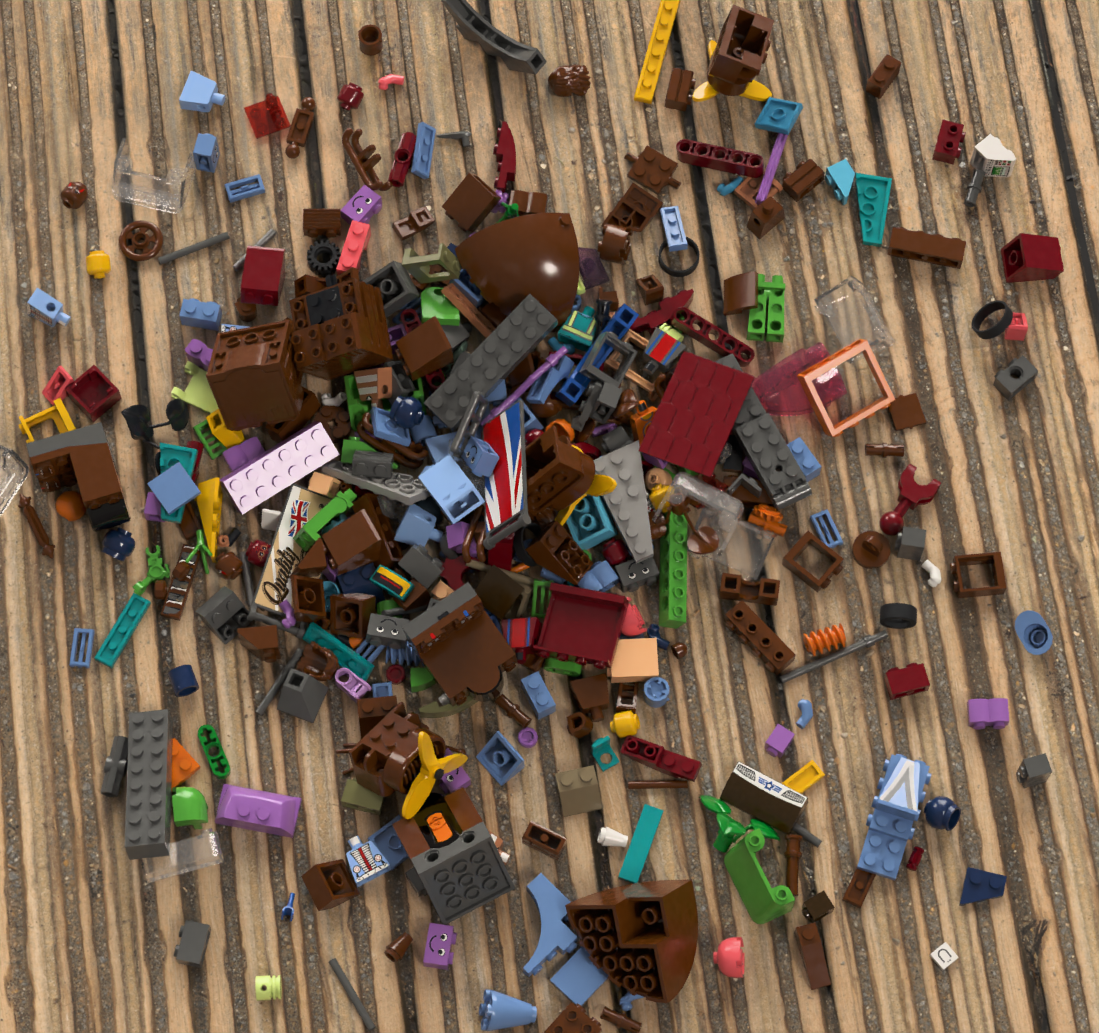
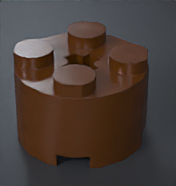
(615, 243)

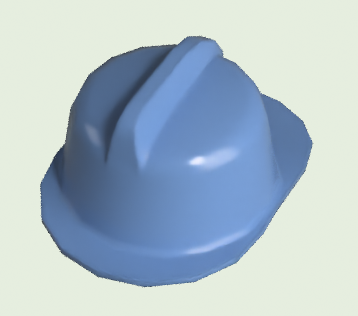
(1033, 632)

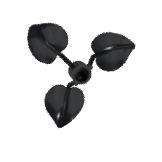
(139, 415)

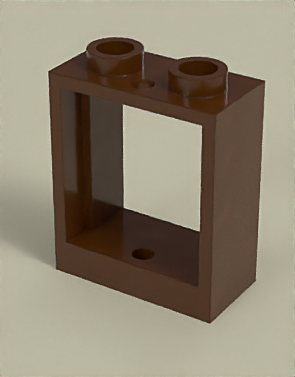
(807, 539)
(975, 559)

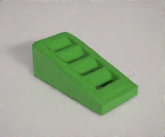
(197, 429)

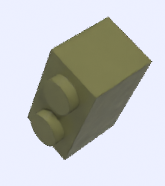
(361, 799)

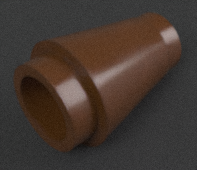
(397, 948)

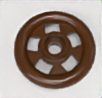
(144, 226)

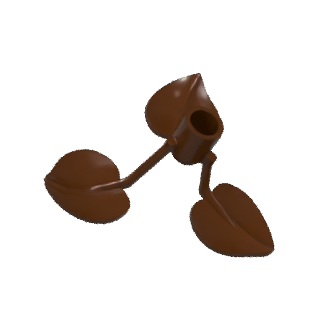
(622, 414)
(701, 542)

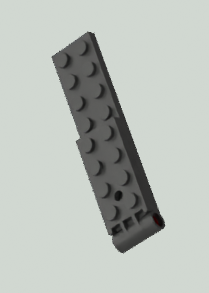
(767, 450)

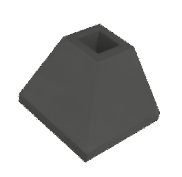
(302, 696)

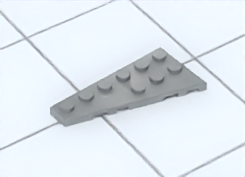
(398, 487)
(628, 499)

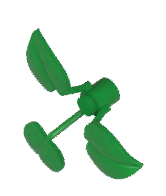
(730, 827)

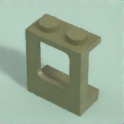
(419, 266)

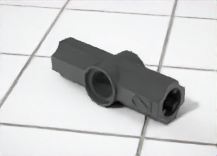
(115, 767)

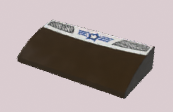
(764, 798)

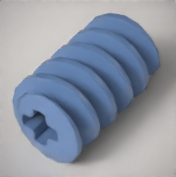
(402, 654)

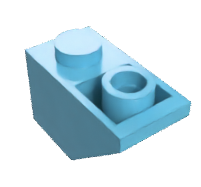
(840, 178)

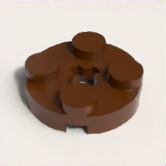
(336, 414)

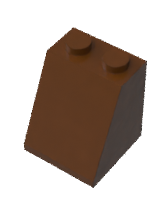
(424, 349)
(352, 543)

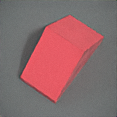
(1017, 327)
(56, 386)

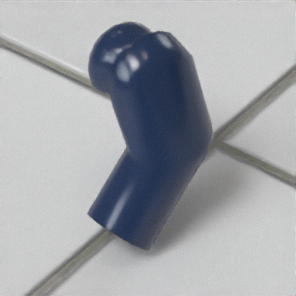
(653, 632)

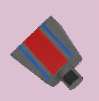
(662, 352)

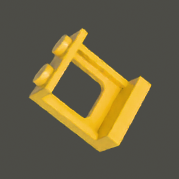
(57, 413)

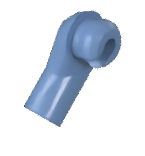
(626, 1001)

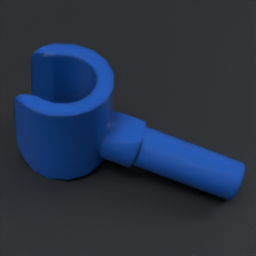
(288, 910)

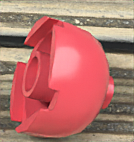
(633, 621)
(730, 957)

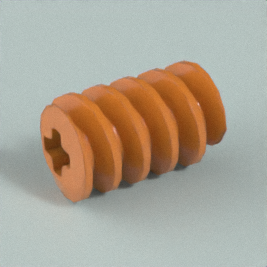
(824, 640)

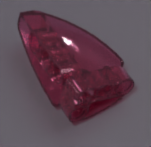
(782, 391)

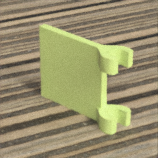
(198, 390)

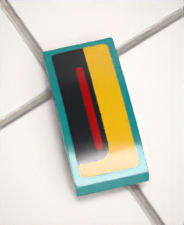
(392, 582)

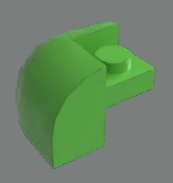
(189, 807)

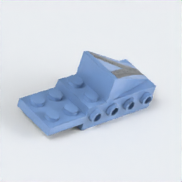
(893, 815)

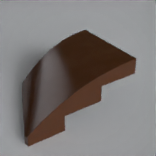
(634, 209)

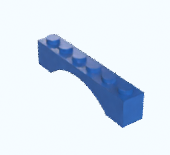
(577, 382)

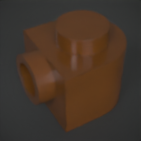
(246, 311)
(579, 725)

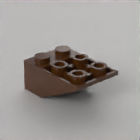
(559, 553)

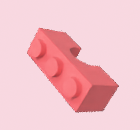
(355, 243)

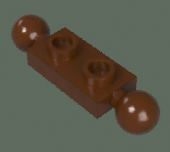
(300, 127)

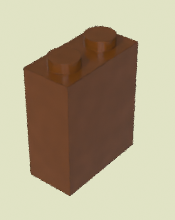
(470, 202)

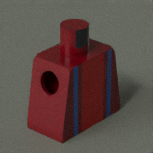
(522, 635)

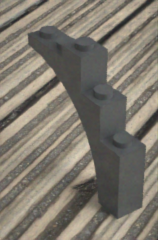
(494, 42)

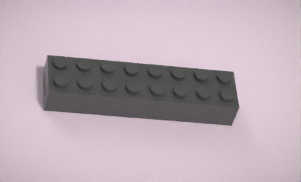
(492, 361)
(149, 784)

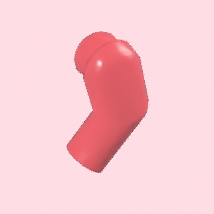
(390, 79)

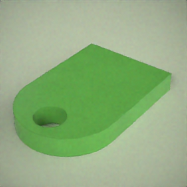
(436, 304)

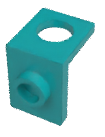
(601, 747)

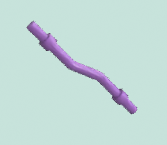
(551, 361)

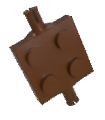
(652, 170)

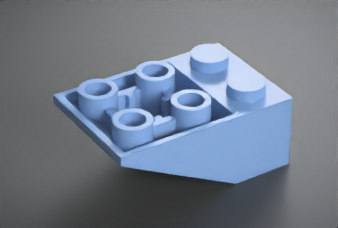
(451, 489)

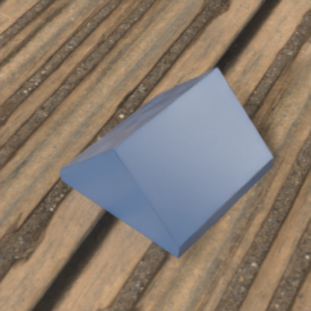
(500, 759)

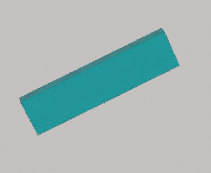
(122, 630)
(346, 656)
(640, 844)

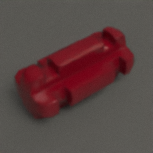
(915, 858)

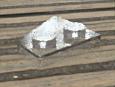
(392, 508)

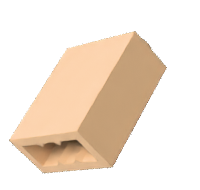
(634, 661)

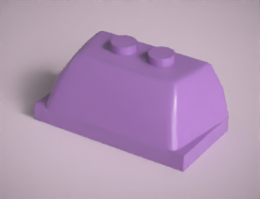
(258, 810)

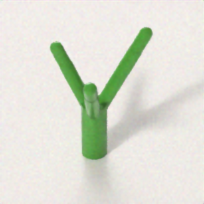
(200, 545)

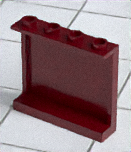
(582, 626)

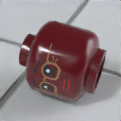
(257, 552)

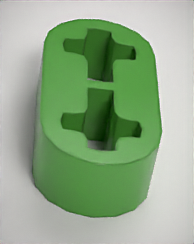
(565, 668)

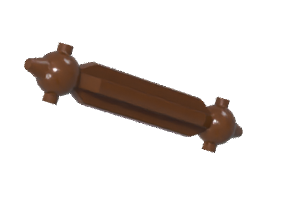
(36, 526)

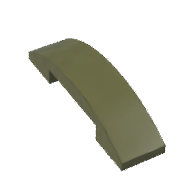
(434, 711)

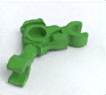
(155, 571)

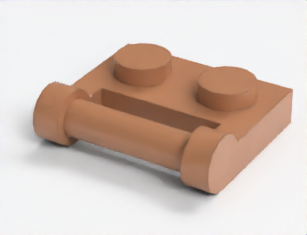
(749, 189)

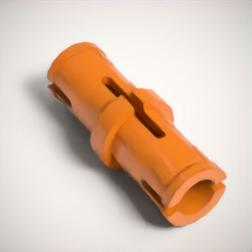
(775, 527)

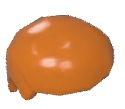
(563, 428)
(70, 505)

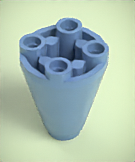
(504, 1011)

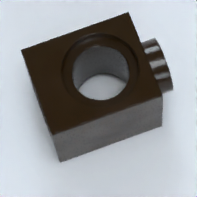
(817, 907)

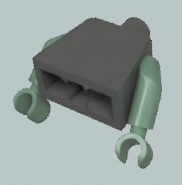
(458, 339)

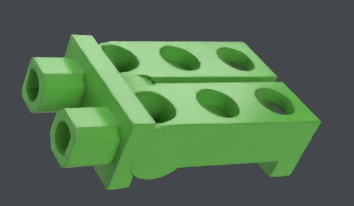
(773, 295)
(338, 505)

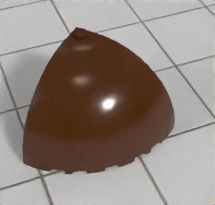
(522, 258)
(640, 935)

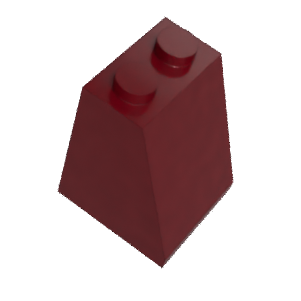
(1032, 258)
(263, 275)

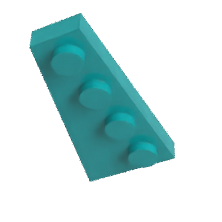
(872, 203)
(169, 457)

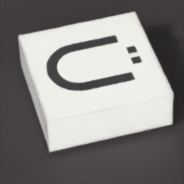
(944, 956)

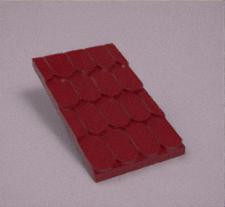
(697, 414)

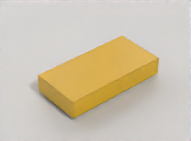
(804, 777)

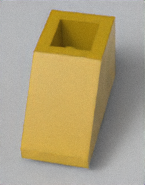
(219, 430)

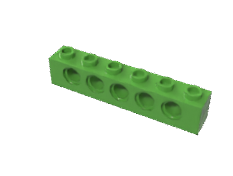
(673, 573)

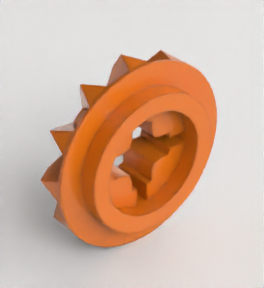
(768, 512)

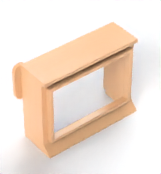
(641, 342)

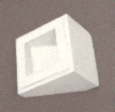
(270, 519)

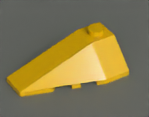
(210, 509)

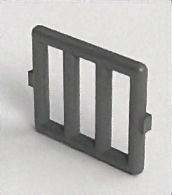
(469, 415)

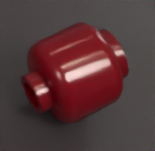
(350, 96)
(615, 552)

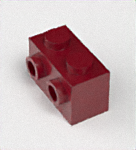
(948, 142)
(906, 680)

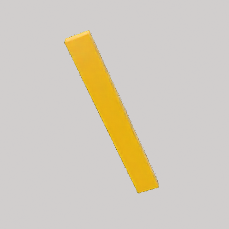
(656, 51)

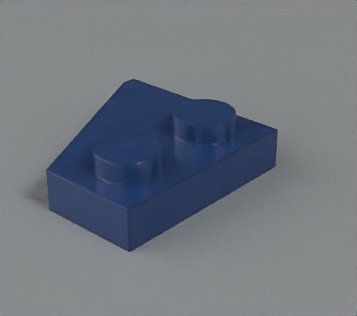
(981, 885)

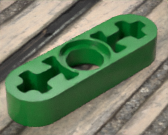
(203, 740)

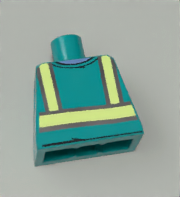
(579, 329)

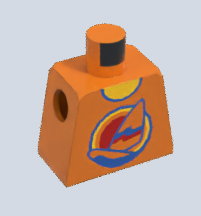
(641, 420)

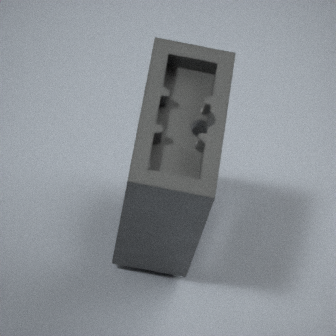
(622, 347)

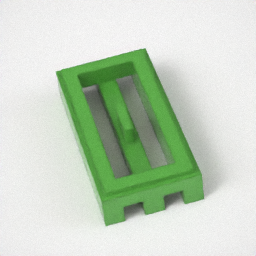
(543, 583)

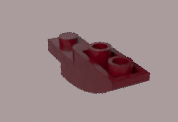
(506, 156)
(665, 310)
(659, 759)

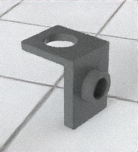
(748, 483)

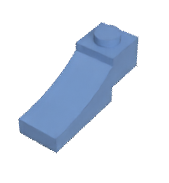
(546, 382)

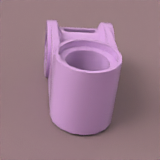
(354, 687)

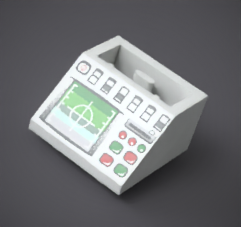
(993, 158)

